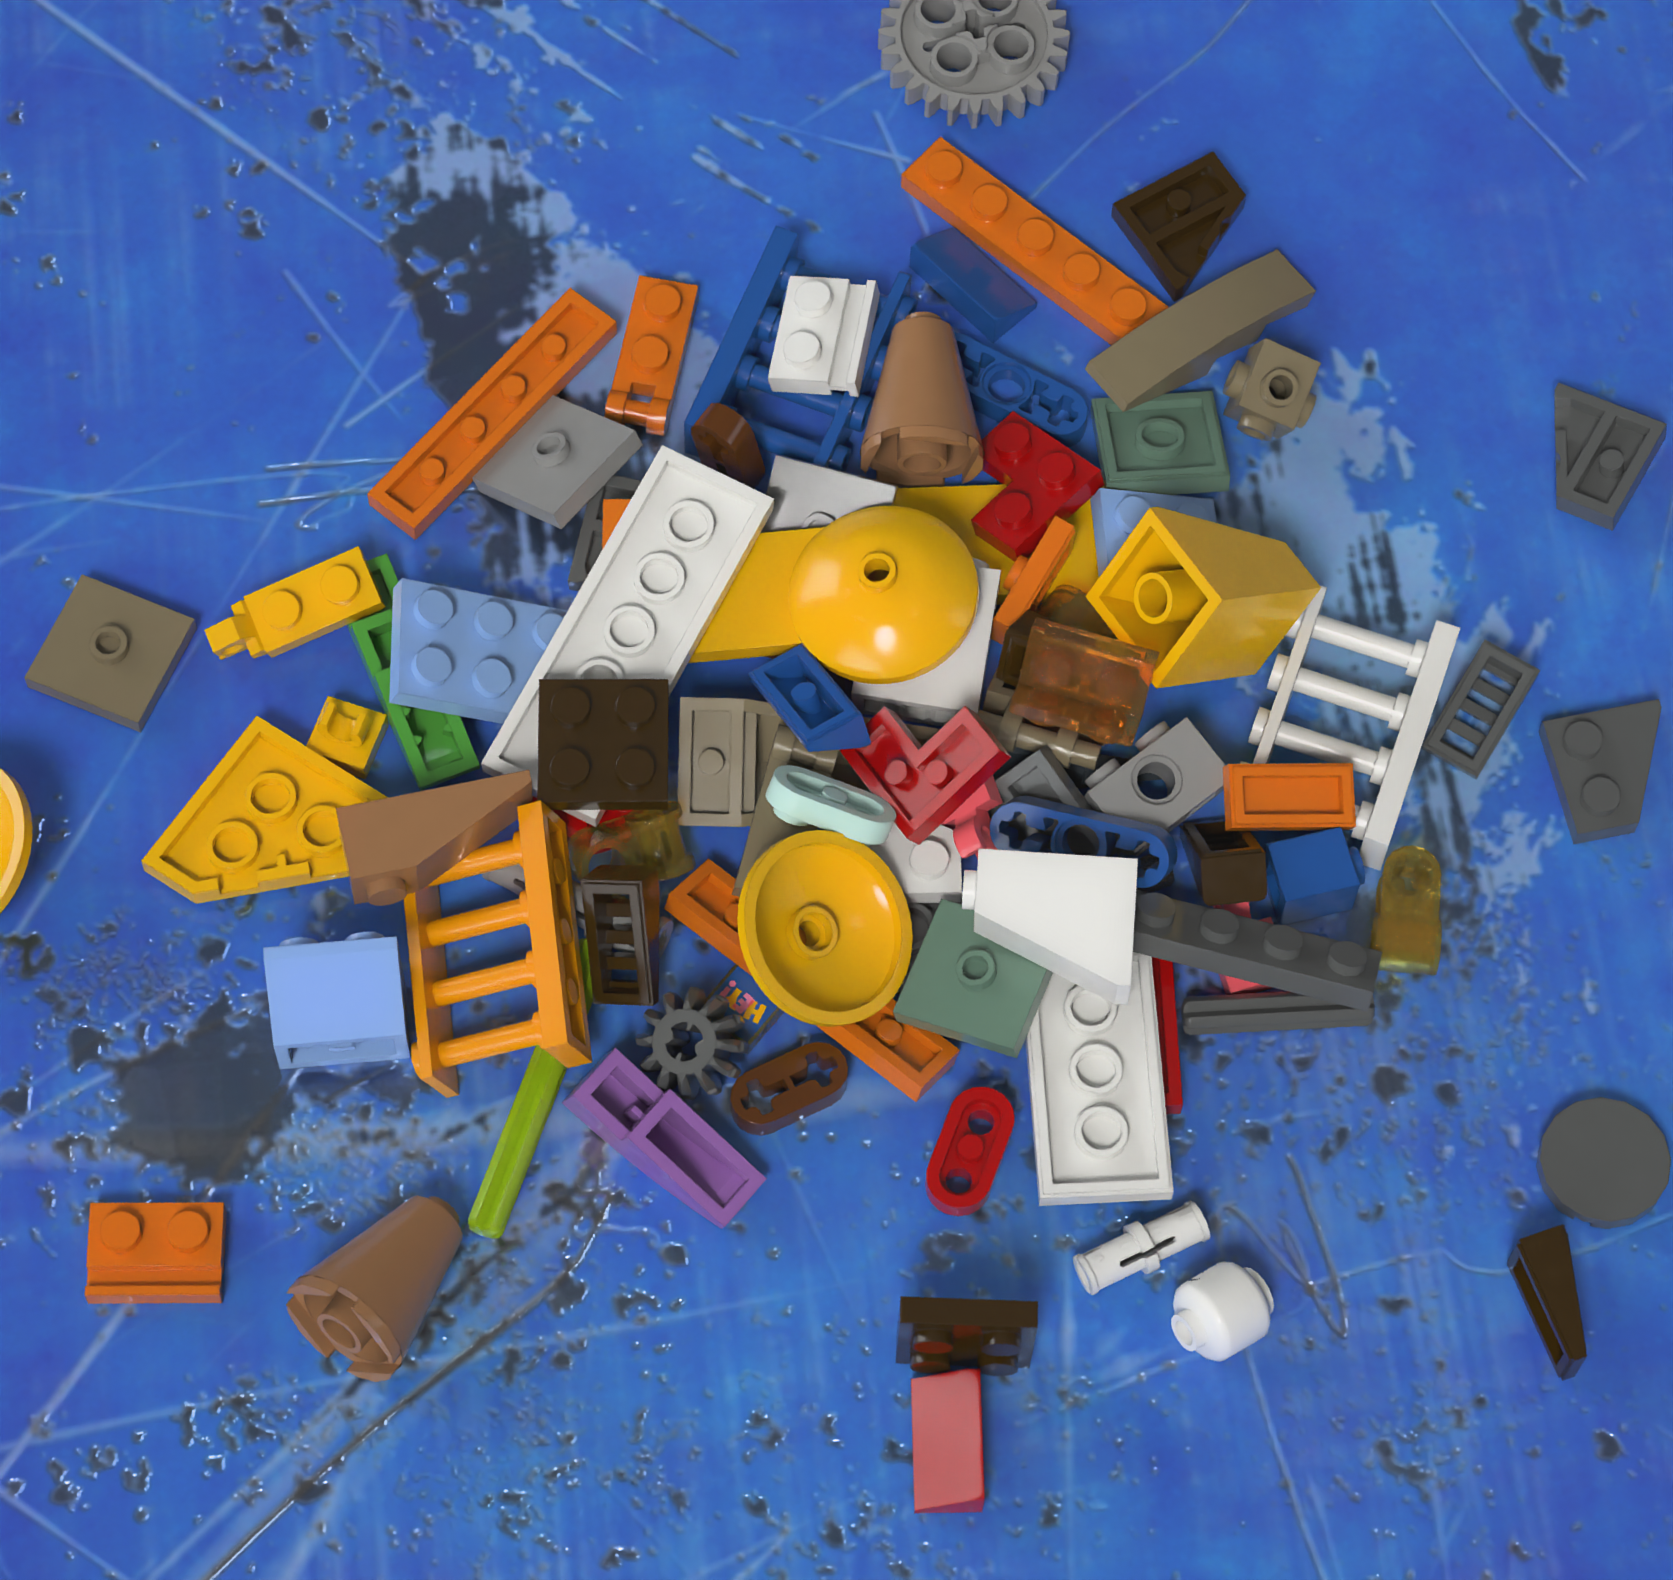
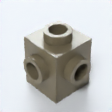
(1270, 390)

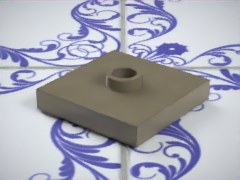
(110, 653)

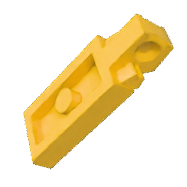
(299, 608)

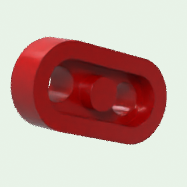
(969, 1154)

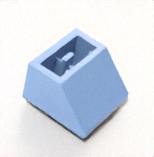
(337, 1001)

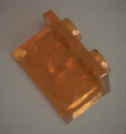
(1084, 682)

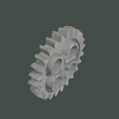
(975, 44)

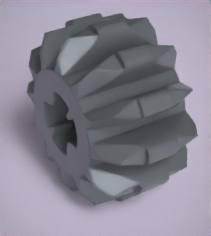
(672, 1035)

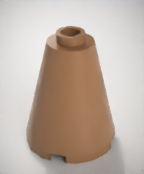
(922, 410)
(378, 1287)

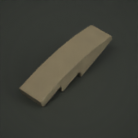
(1198, 329)

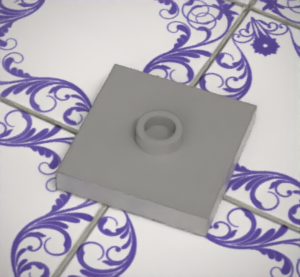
(557, 461)

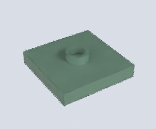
(1161, 445)
(971, 986)

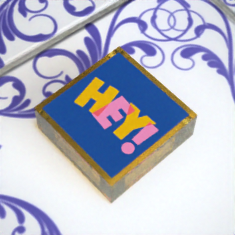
(748, 1001)

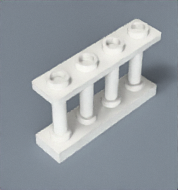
(1405, 713)

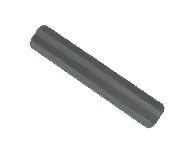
(1267, 1013)

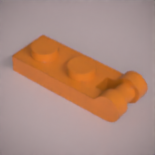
(652, 353)

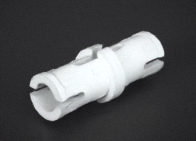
(1141, 1247)

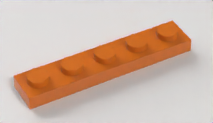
(1029, 242)
(491, 413)
(897, 1051)

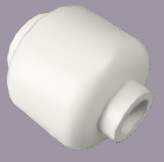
(1222, 1311)

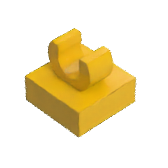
(348, 735)

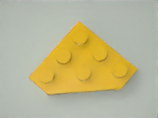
(258, 821)

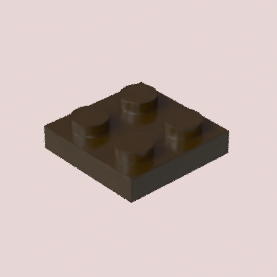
(603, 744)
(966, 1332)

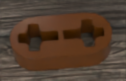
(728, 445)
(782, 1075)

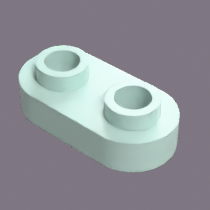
(818, 800)

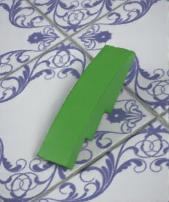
(430, 740)

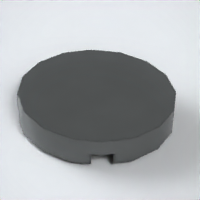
(1603, 1162)

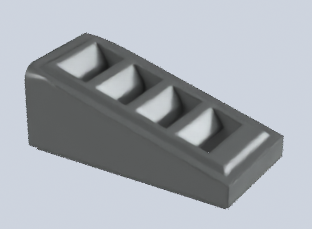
(1507, 668)

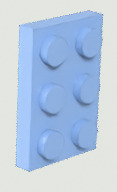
(464, 649)

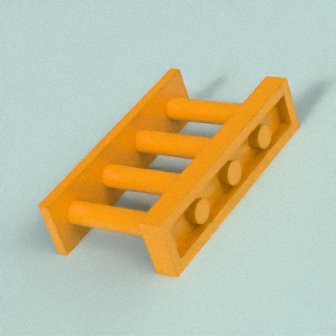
(550, 966)

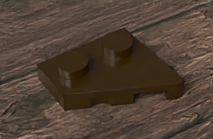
(1181, 220)

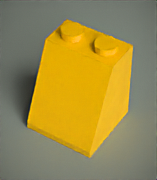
(1201, 596)

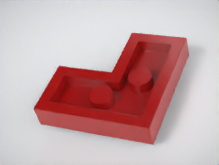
(1040, 482)
(929, 779)

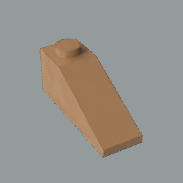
(415, 837)

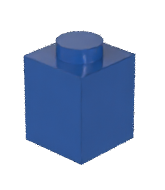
(1312, 876)

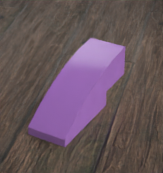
(664, 1138)

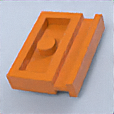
(155, 1252)

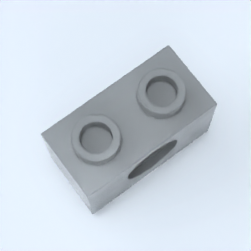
(1175, 755)

